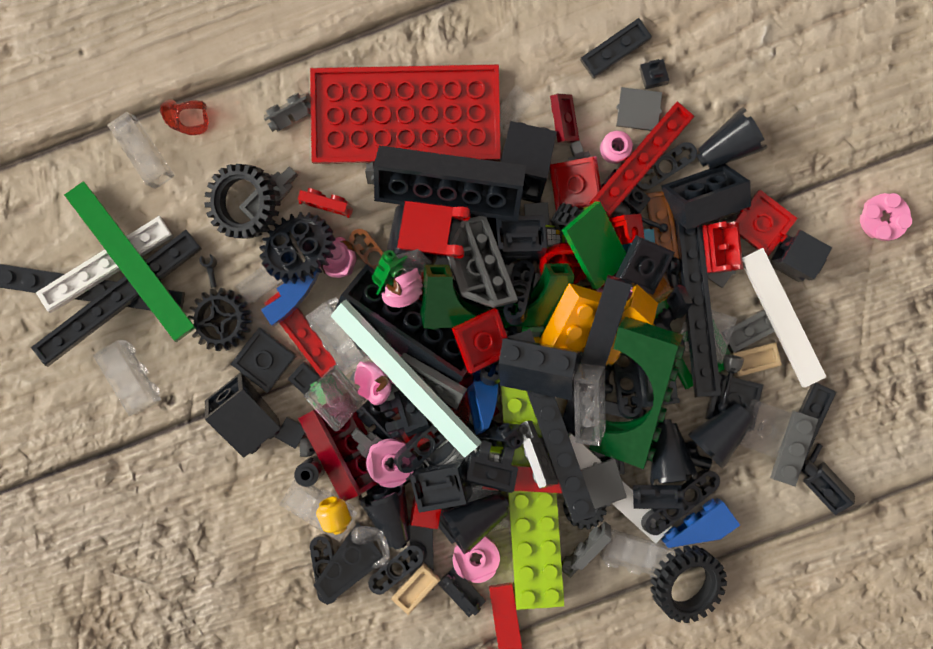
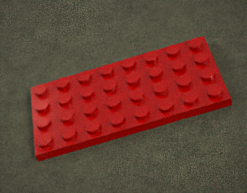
(406, 108)

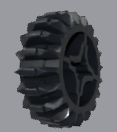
(223, 327)

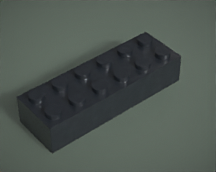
(448, 180)
(404, 327)

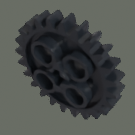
(281, 255)

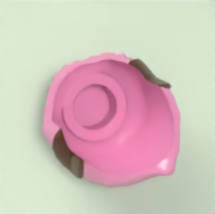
(342, 261)
(405, 290)
(373, 382)

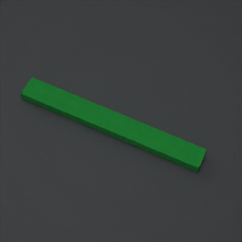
(130, 261)

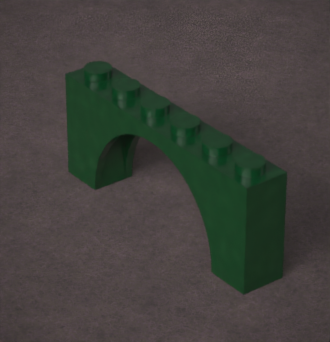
(446, 308)
(657, 354)

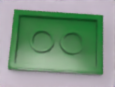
(595, 244)

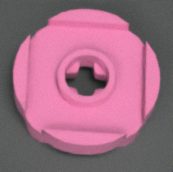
(899, 218)
(376, 461)
(477, 572)

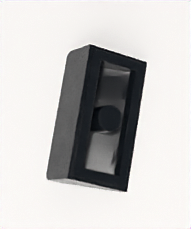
(830, 489)

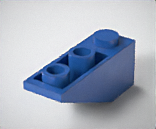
(707, 525)

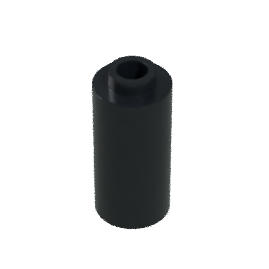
(309, 472)

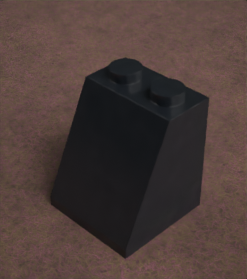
(533, 148)
(241, 415)

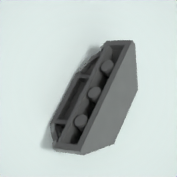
(481, 271)

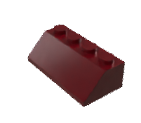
(332, 450)

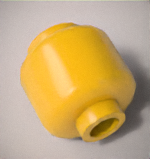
(333, 515)

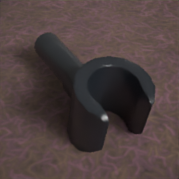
(210, 269)
(809, 467)

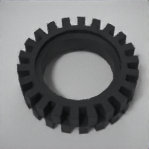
(217, 203)
(699, 602)

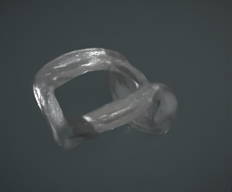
(364, 534)

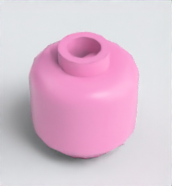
(619, 140)

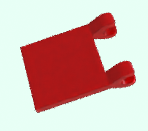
(428, 228)

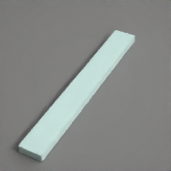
(405, 378)

